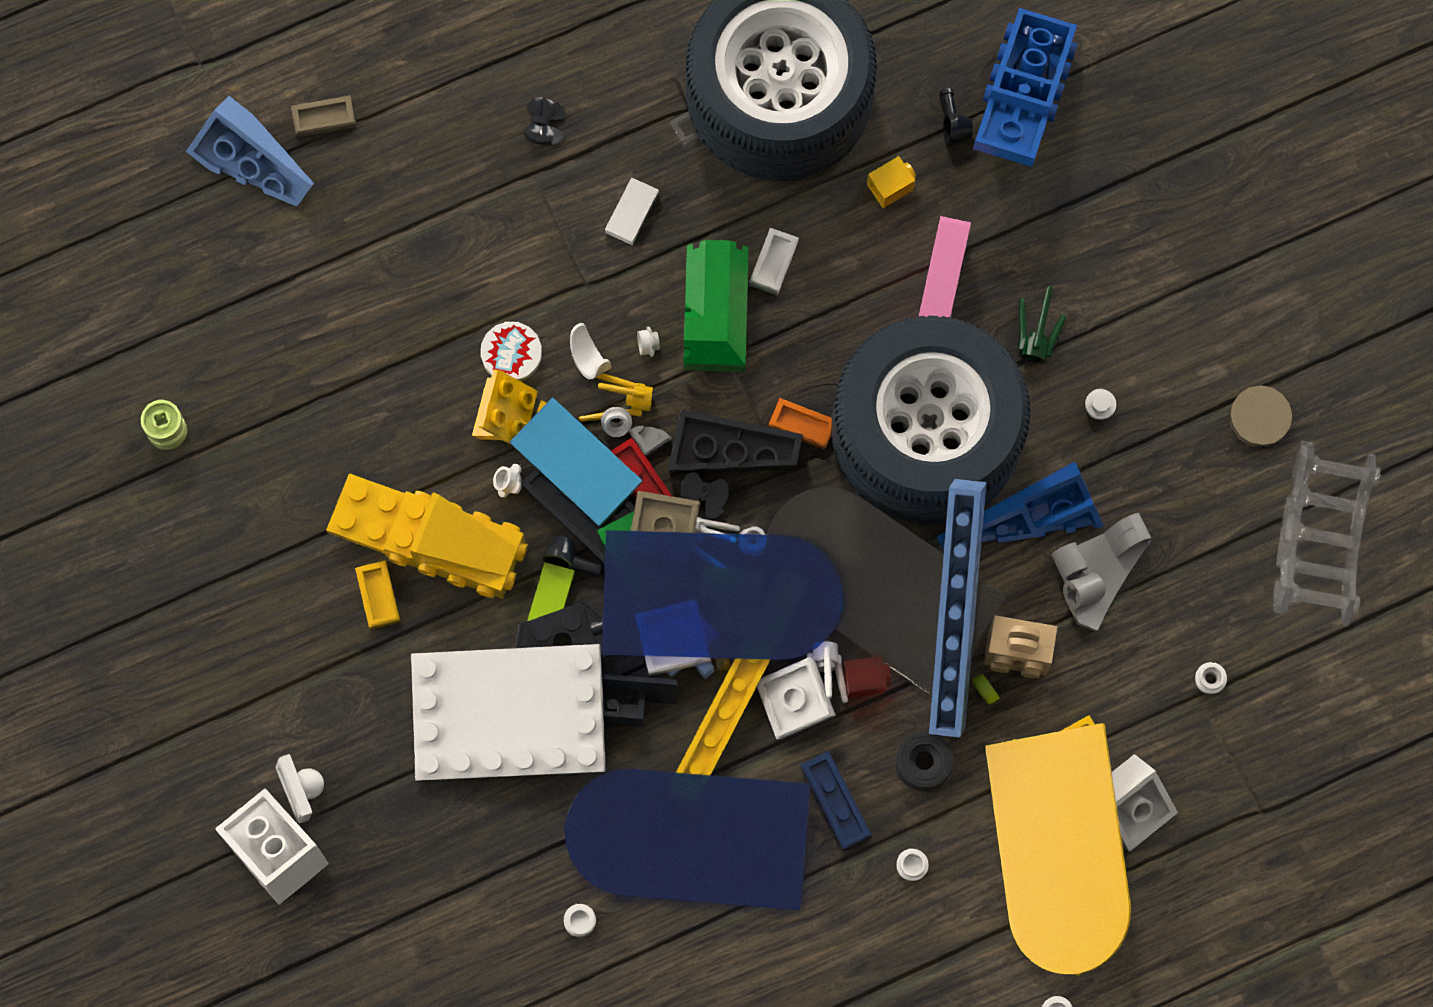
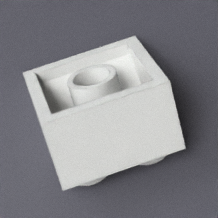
(1140, 801)

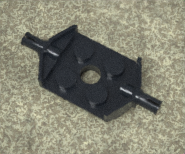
(577, 621)

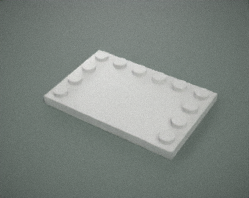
(508, 712)

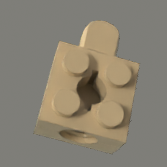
(1020, 646)

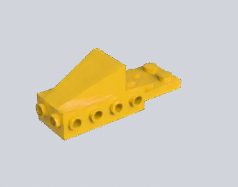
(430, 535)

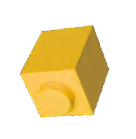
(891, 181)

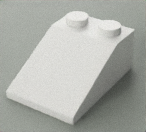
(272, 846)

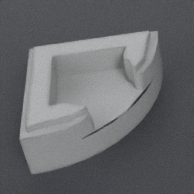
(649, 439)

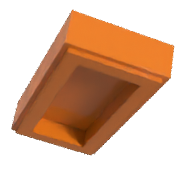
(798, 419)

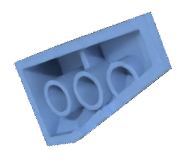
(243, 148)

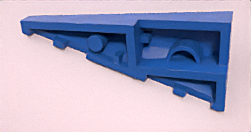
(1046, 506)

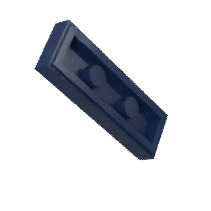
(836, 800)

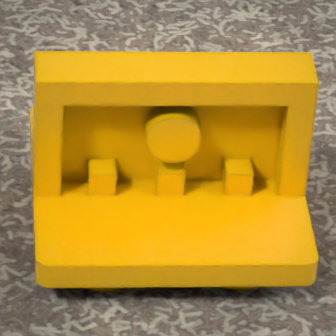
(504, 408)

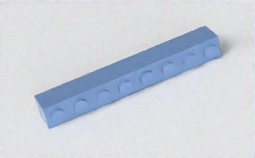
(957, 607)

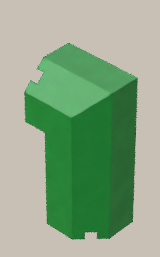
(715, 307)

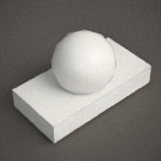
(299, 787)

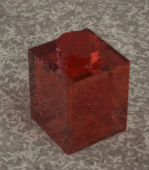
(866, 676)

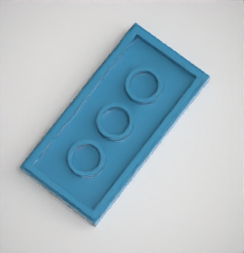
(576, 462)

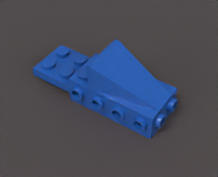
(1025, 86)

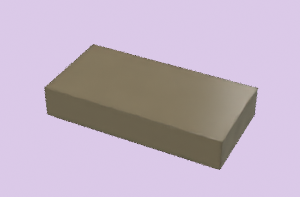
(323, 116)

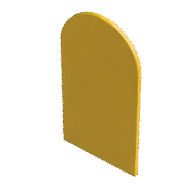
(1061, 847)

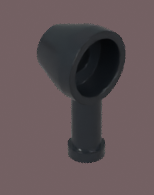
(955, 126)
(561, 553)

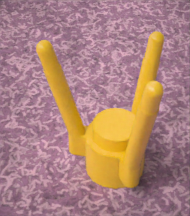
(637, 397)

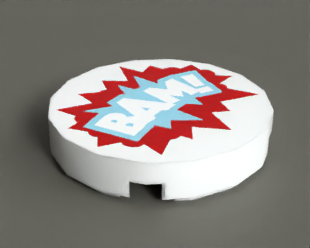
(511, 349)

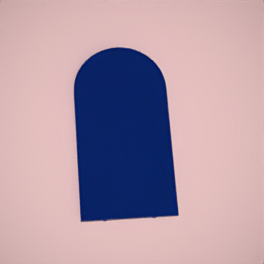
(716, 595)
(691, 837)

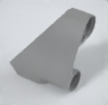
(1099, 568)

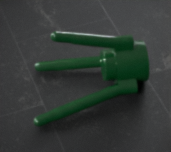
(1036, 345)

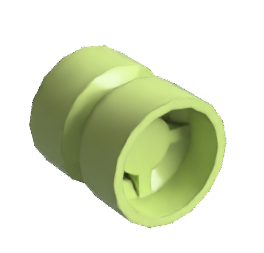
(164, 424)

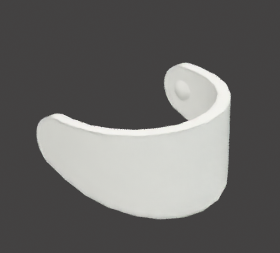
(586, 354)

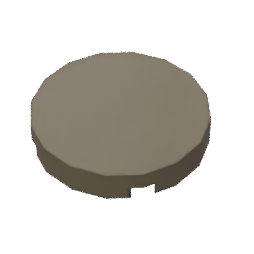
(1260, 416)

